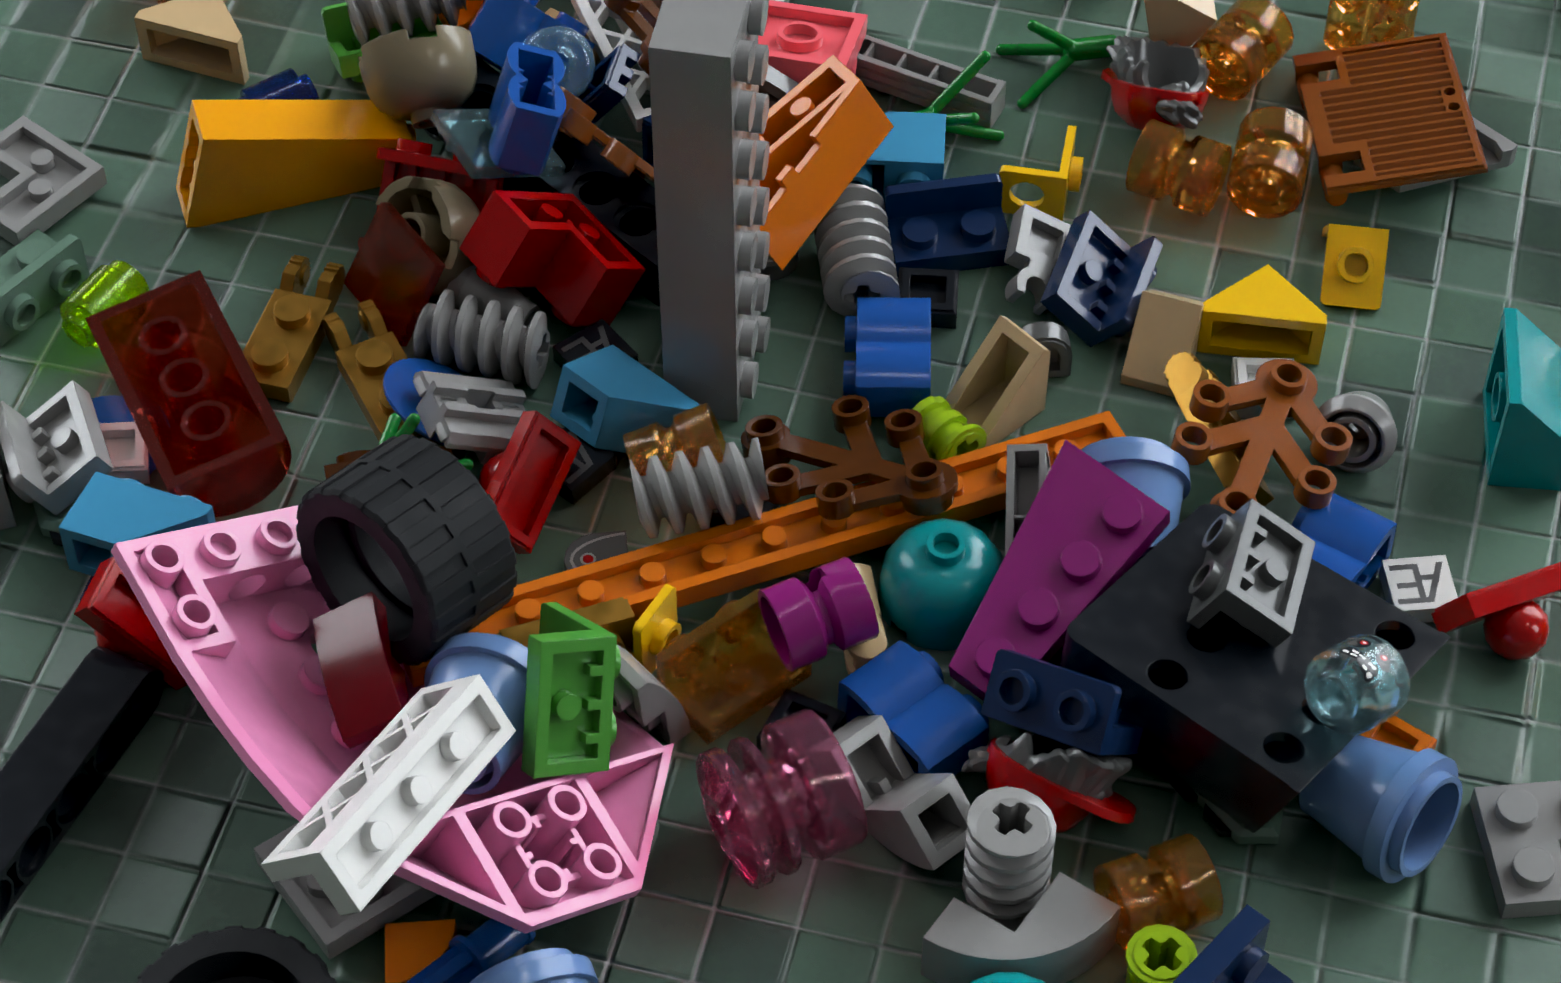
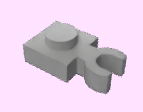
(1034, 250)

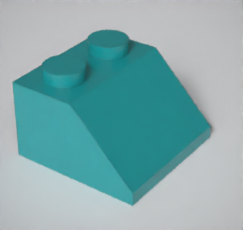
(1523, 407)

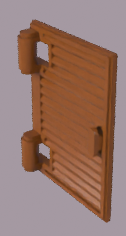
(1393, 110)

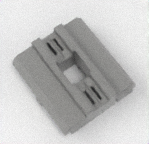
(469, 411)

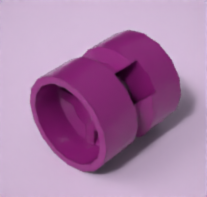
(818, 613)

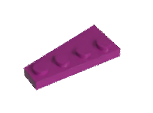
(1067, 552)

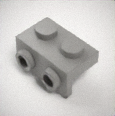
(54, 448)

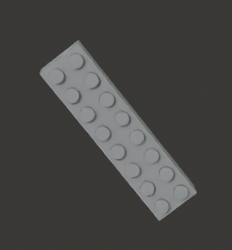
(710, 196)

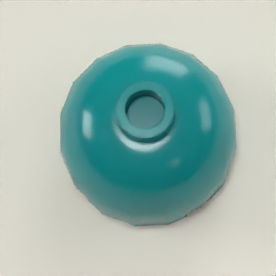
(936, 581)

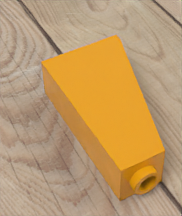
(279, 154)

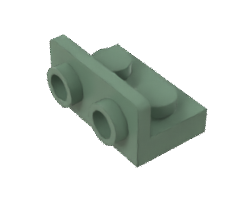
(36, 278)

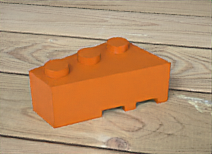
(816, 148)

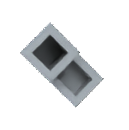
(906, 811)
(1054, 943)

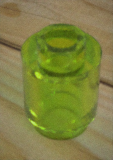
(100, 291)

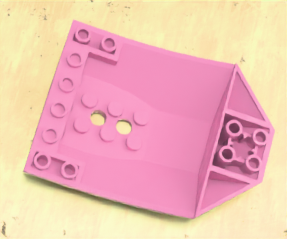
(241, 631)

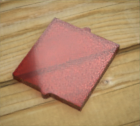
(394, 271)

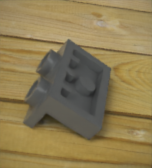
(1252, 572)

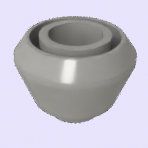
(1370, 426)

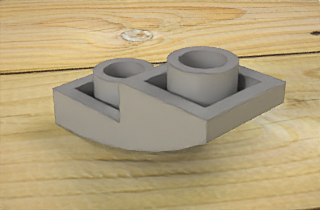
(648, 701)

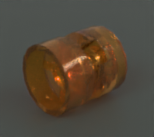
(1244, 47)
(1270, 162)
(1183, 169)
(688, 432)
(1167, 888)

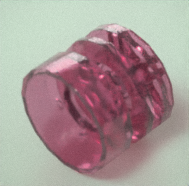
(781, 798)

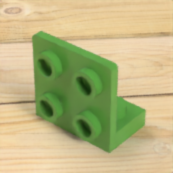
(569, 695)

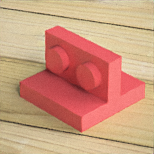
(808, 35)

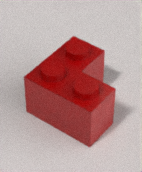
(557, 249)

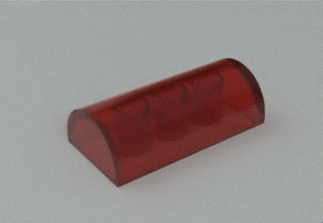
(193, 395)

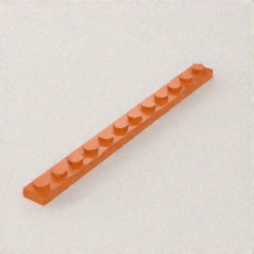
(774, 546)

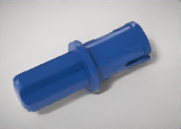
(474, 954)

